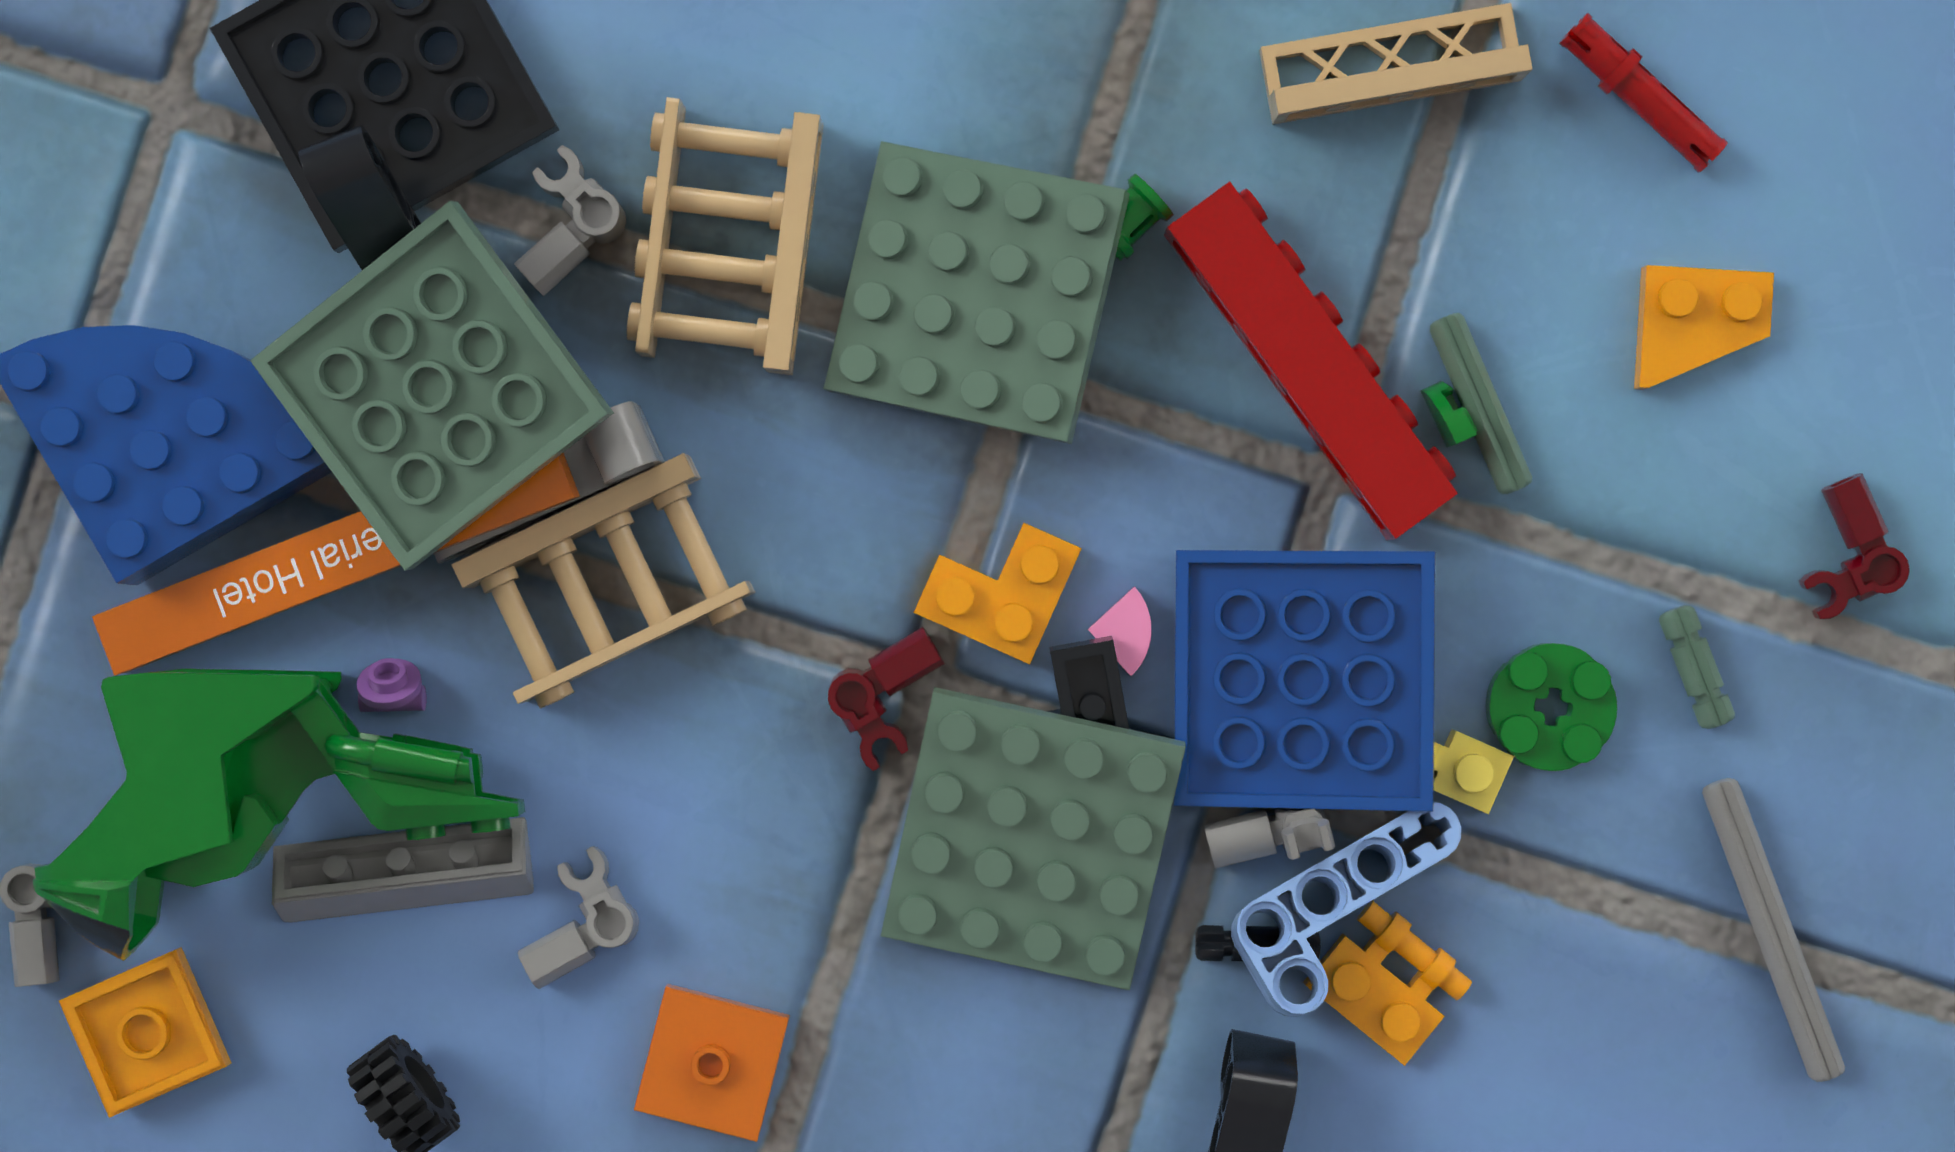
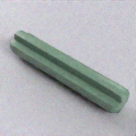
(1481, 400)

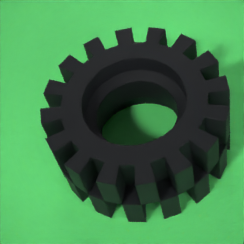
(403, 1096)

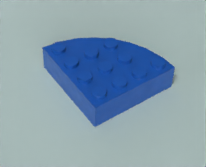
(156, 439)

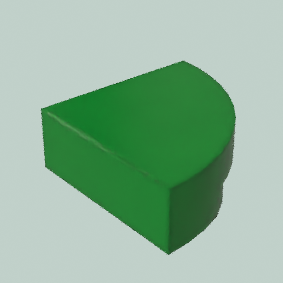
(1452, 422)

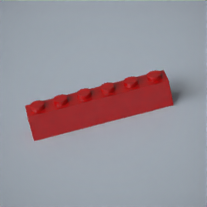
(1311, 361)

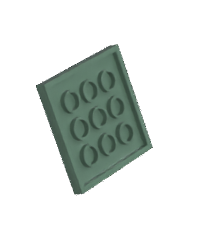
(977, 291)
(431, 385)
(1032, 838)

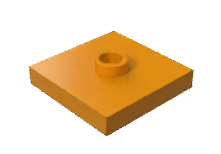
(145, 1032)

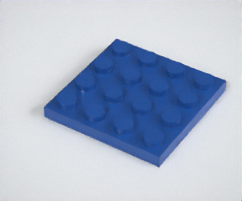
(1305, 679)

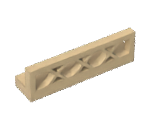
(1405, 80)

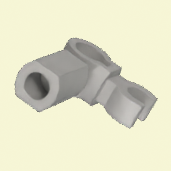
(594, 217)
(1258, 834)
(608, 924)
(32, 931)

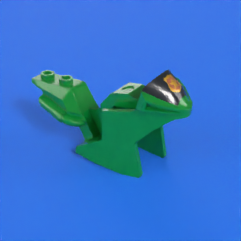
(212, 782)

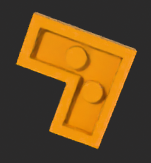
(1006, 611)

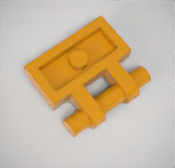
(1375, 998)

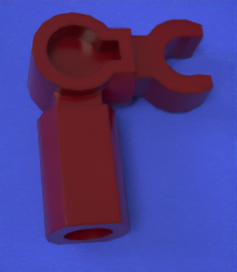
(1875, 566)
(855, 692)

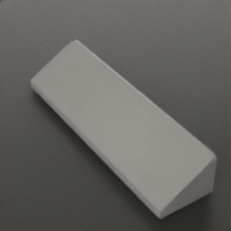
(399, 873)

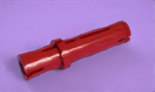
(1642, 92)

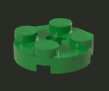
(1574, 736)

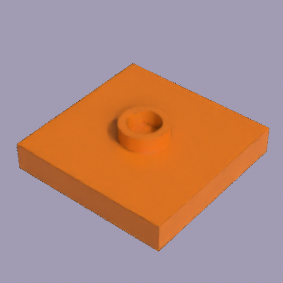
(711, 1062)

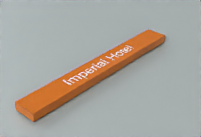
(288, 577)

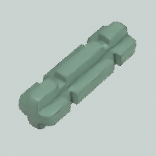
(1697, 667)

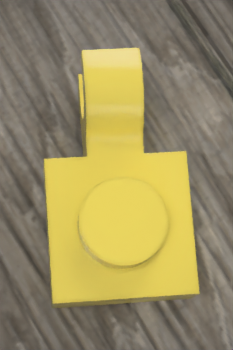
(1469, 770)

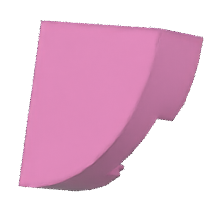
(1130, 627)

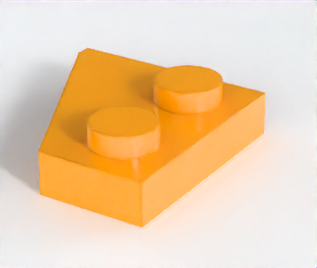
(1697, 318)

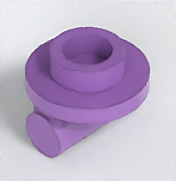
(390, 687)

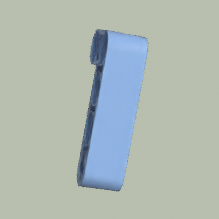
(1349, 894)

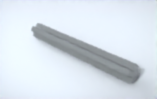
(1773, 930)

